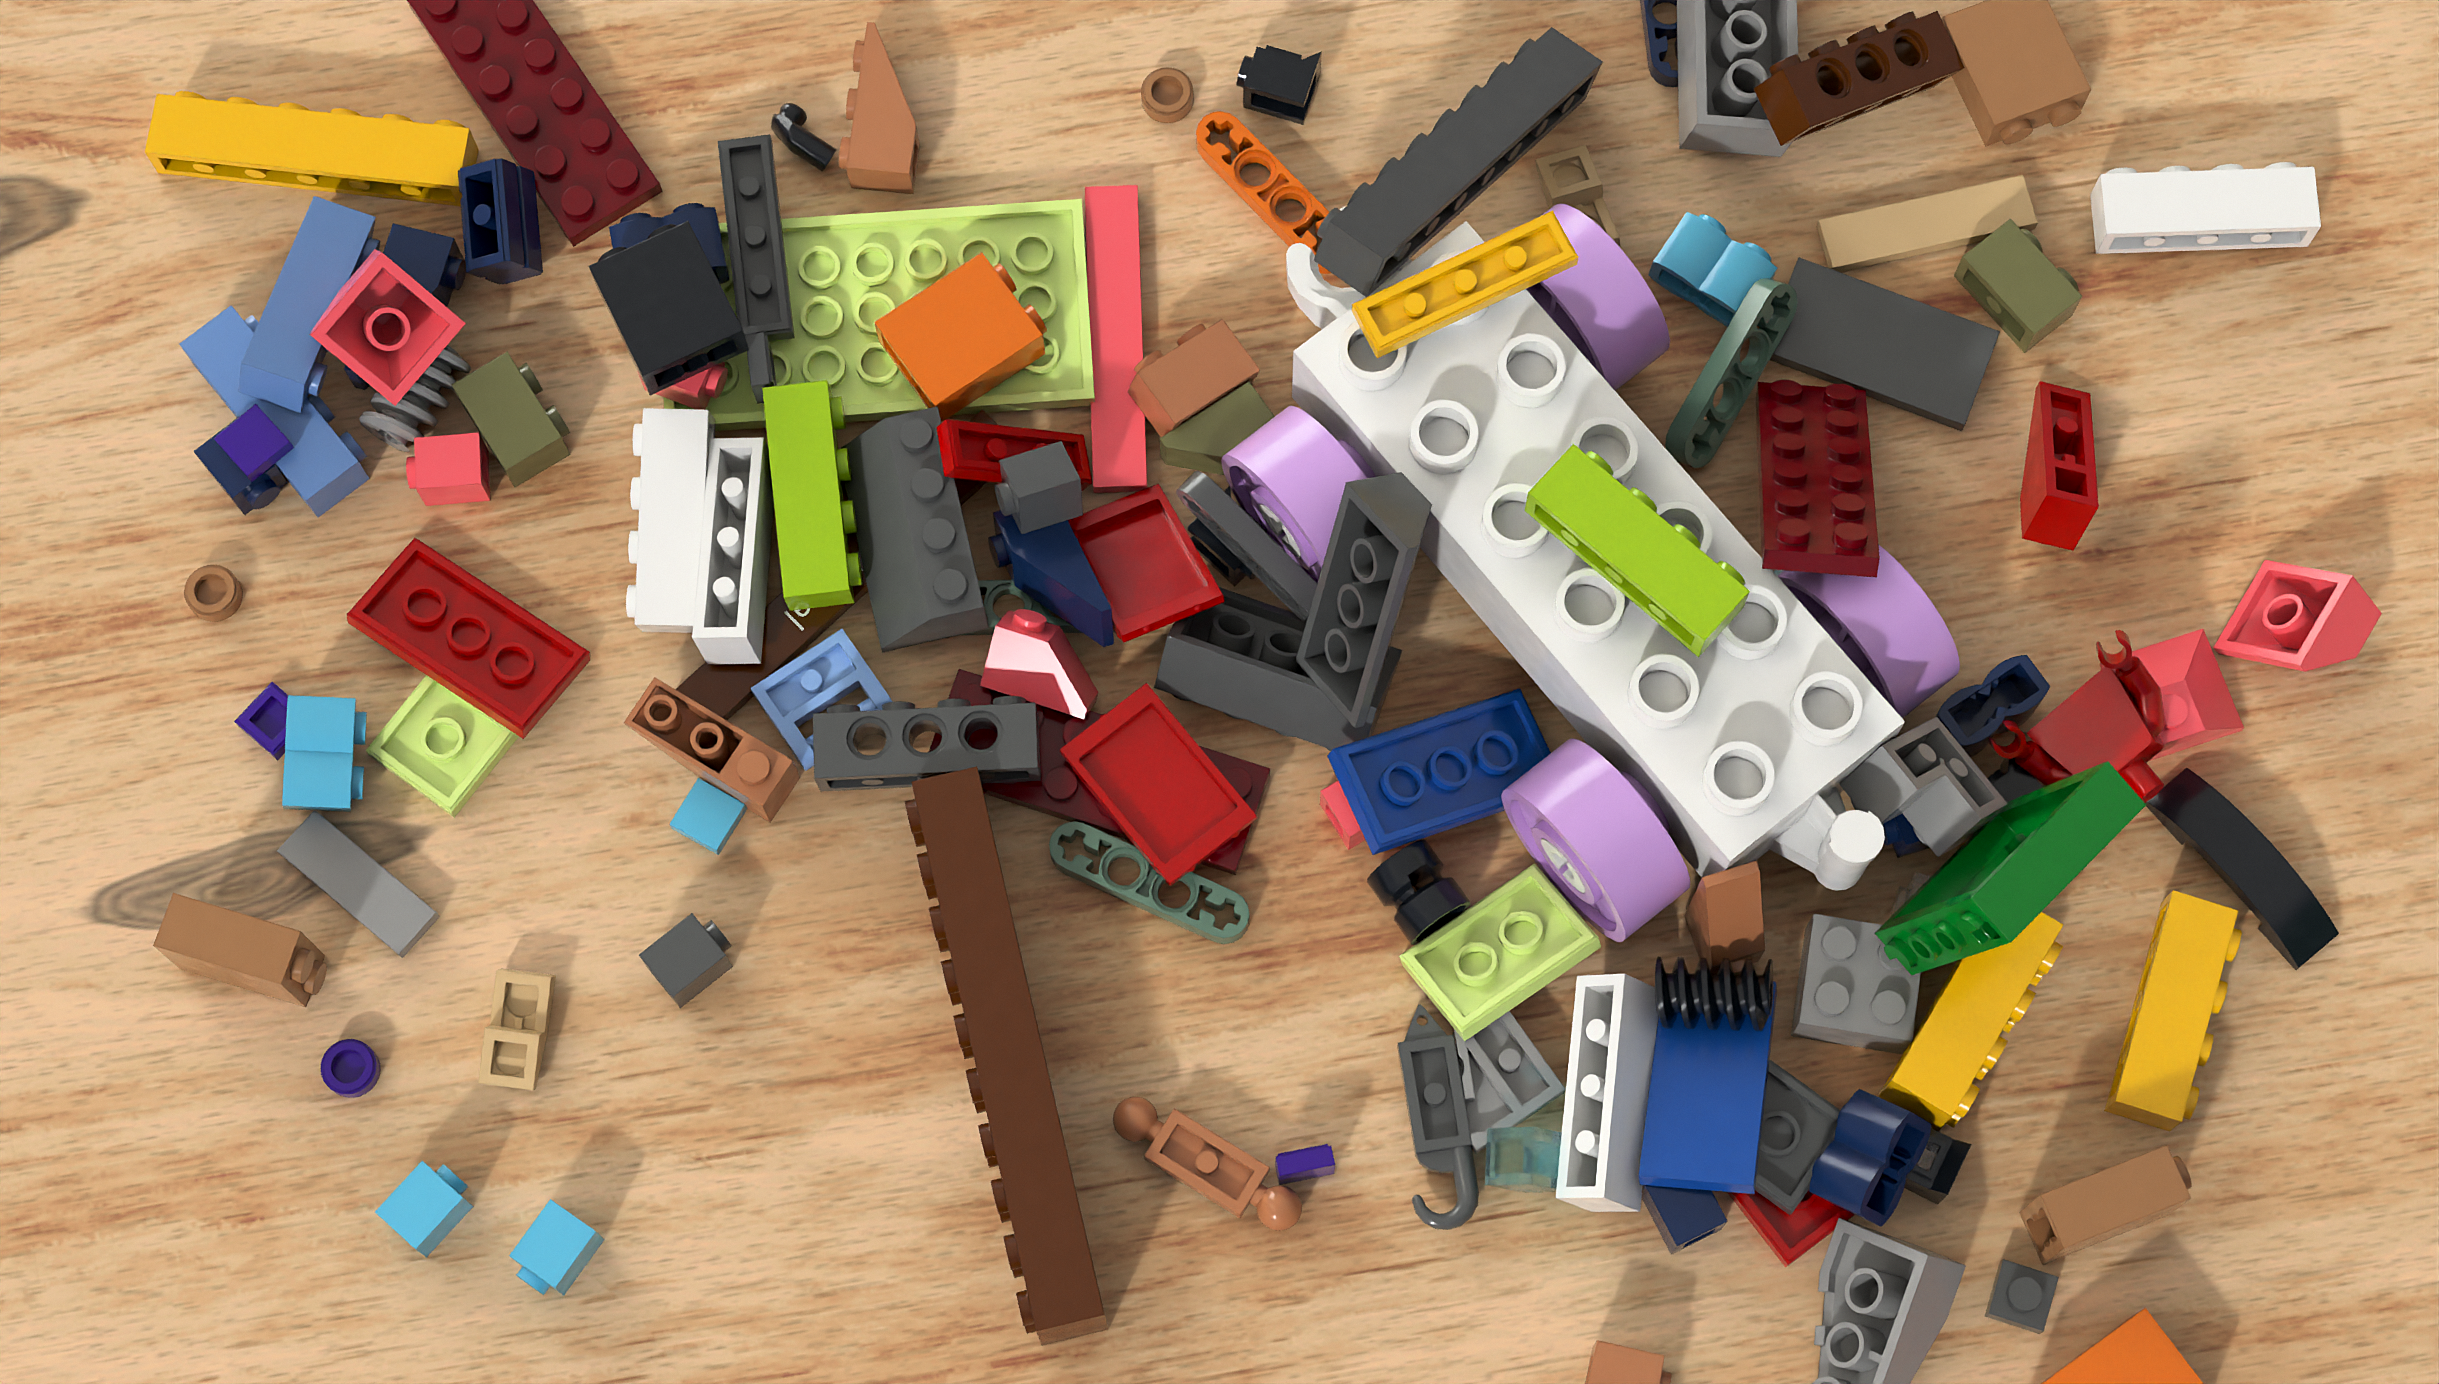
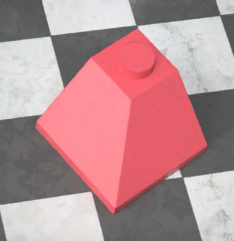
(386, 327)
(2299, 618)
(2192, 692)

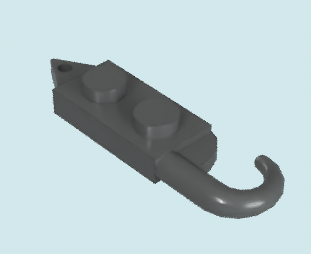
(1438, 1116)

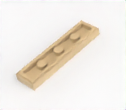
(1924, 224)

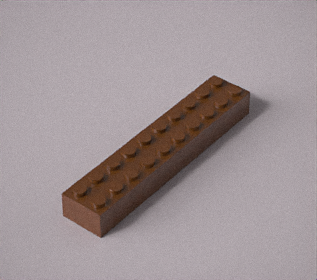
(1009, 1058)

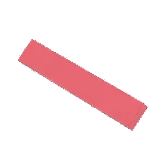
(1116, 337)

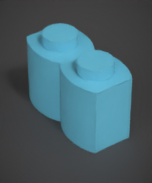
(1709, 267)
(321, 753)

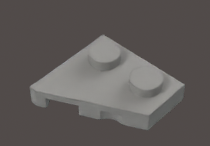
(1502, 1078)

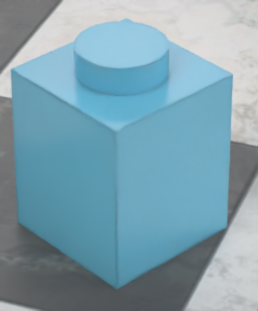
(426, 1207)
(555, 1249)

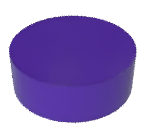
(350, 1068)

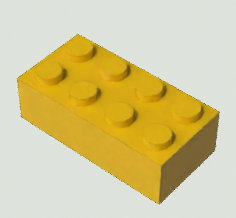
(1964, 1025)

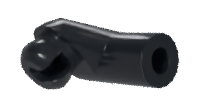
(801, 142)

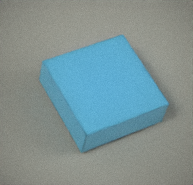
(708, 816)

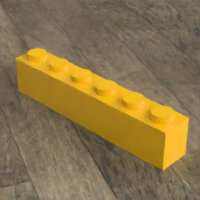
(309, 148)

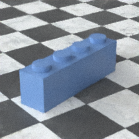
(282, 357)
(321, 463)

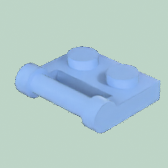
(814, 684)

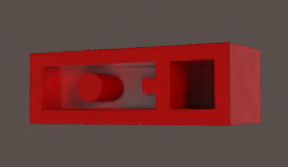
(2059, 468)

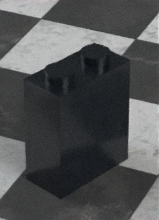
(668, 306)

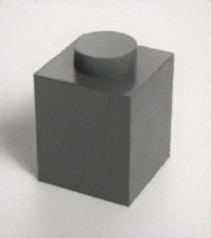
(1039, 488)
(688, 958)

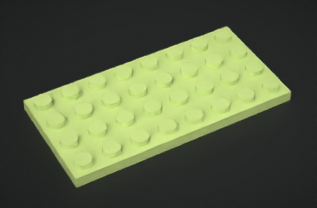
(867, 264)

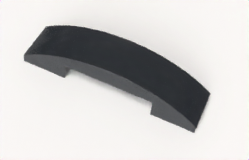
(2247, 864)

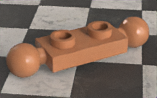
(1207, 1163)

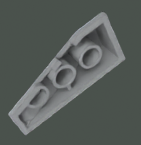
(1880, 1306)

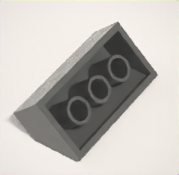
(912, 534)
(1362, 590)
(1245, 665)

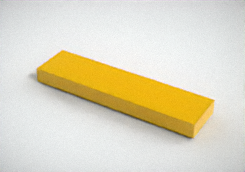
(1464, 284)

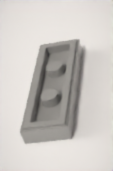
(358, 883)

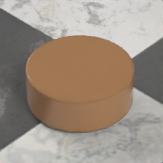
(1167, 95)
(213, 593)

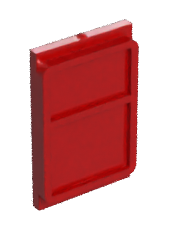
(1145, 563)
(1158, 784)

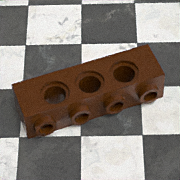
(1858, 76)

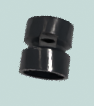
(1436, 897)

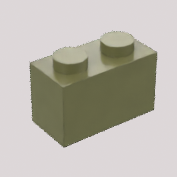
(2018, 285)
(512, 419)

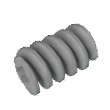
(399, 423)

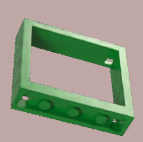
(2010, 870)

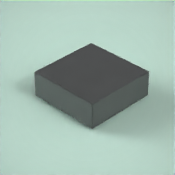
(760, 364)

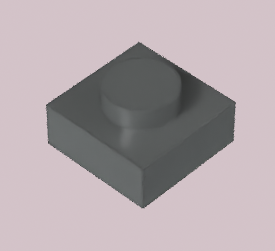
(2021, 1296)

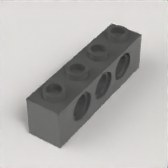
(840, 730)

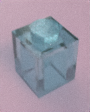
(1522, 1159)

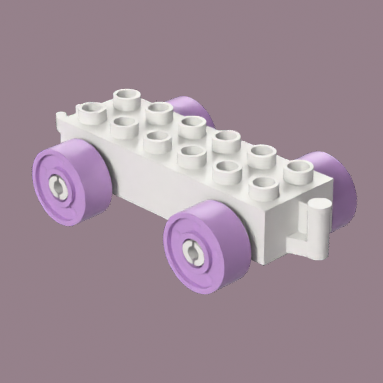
(1681, 747)

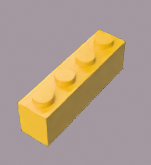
(2173, 1011)

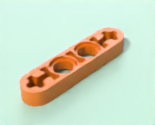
(1265, 197)

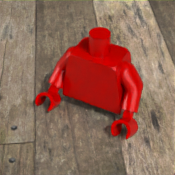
(2105, 720)

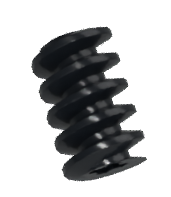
(1713, 994)

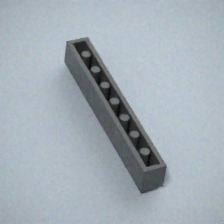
(1455, 161)

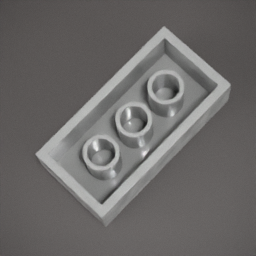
(1721, 58)

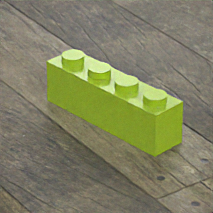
(809, 495)
(1637, 549)

